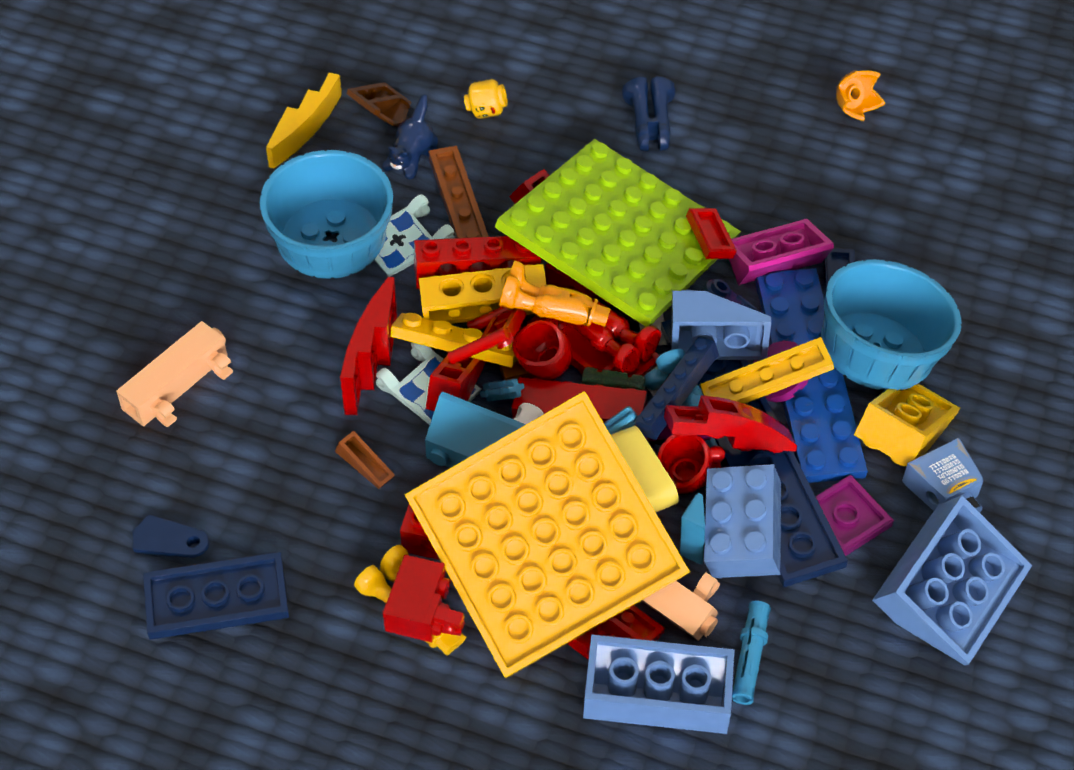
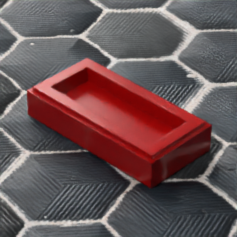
(711, 233)

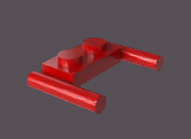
(500, 332)

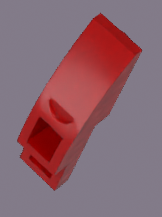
(741, 423)

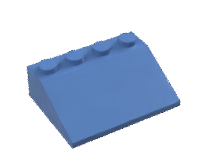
(953, 580)

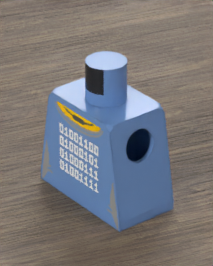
(944, 476)

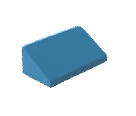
(693, 530)

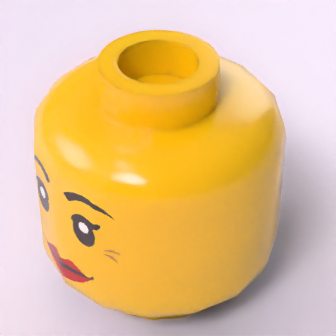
(486, 98)

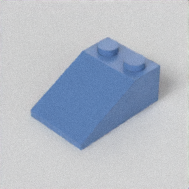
(736, 329)

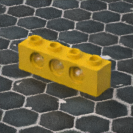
(469, 294)

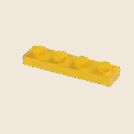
(446, 337)
(771, 373)

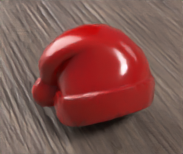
(543, 349)
(688, 460)

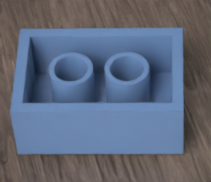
(743, 521)

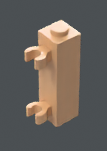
(173, 373)
(688, 608)

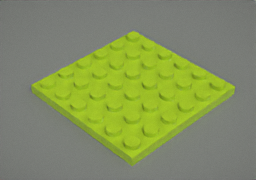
(612, 231)

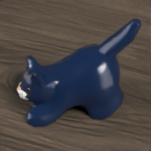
(413, 139)

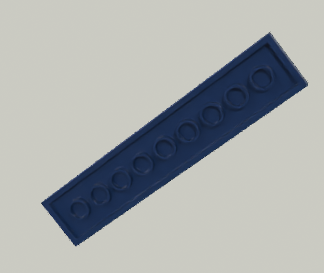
(806, 536)

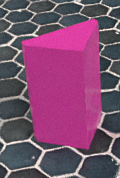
(779, 249)

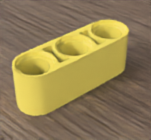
(646, 468)

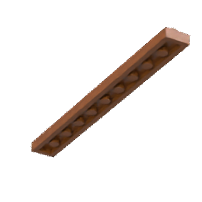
(463, 214)

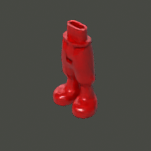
(636, 345)

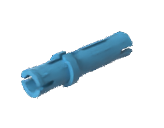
(753, 639)

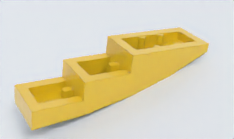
(302, 123)

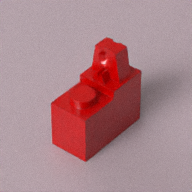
(416, 602)

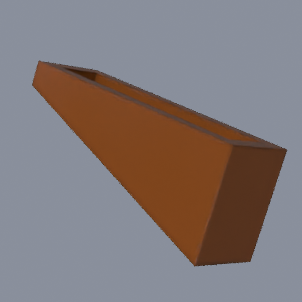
(364, 460)

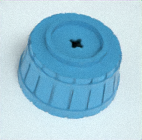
(323, 195)
(891, 308)

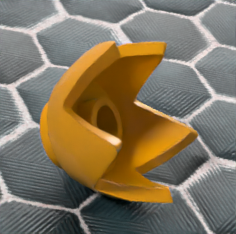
(863, 96)

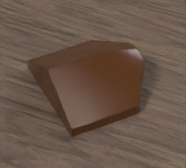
(382, 102)

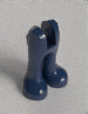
(636, 94)

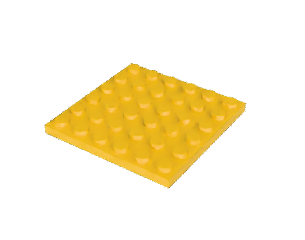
(546, 534)

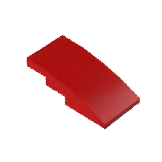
(369, 346)

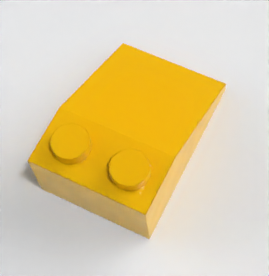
(905, 422)

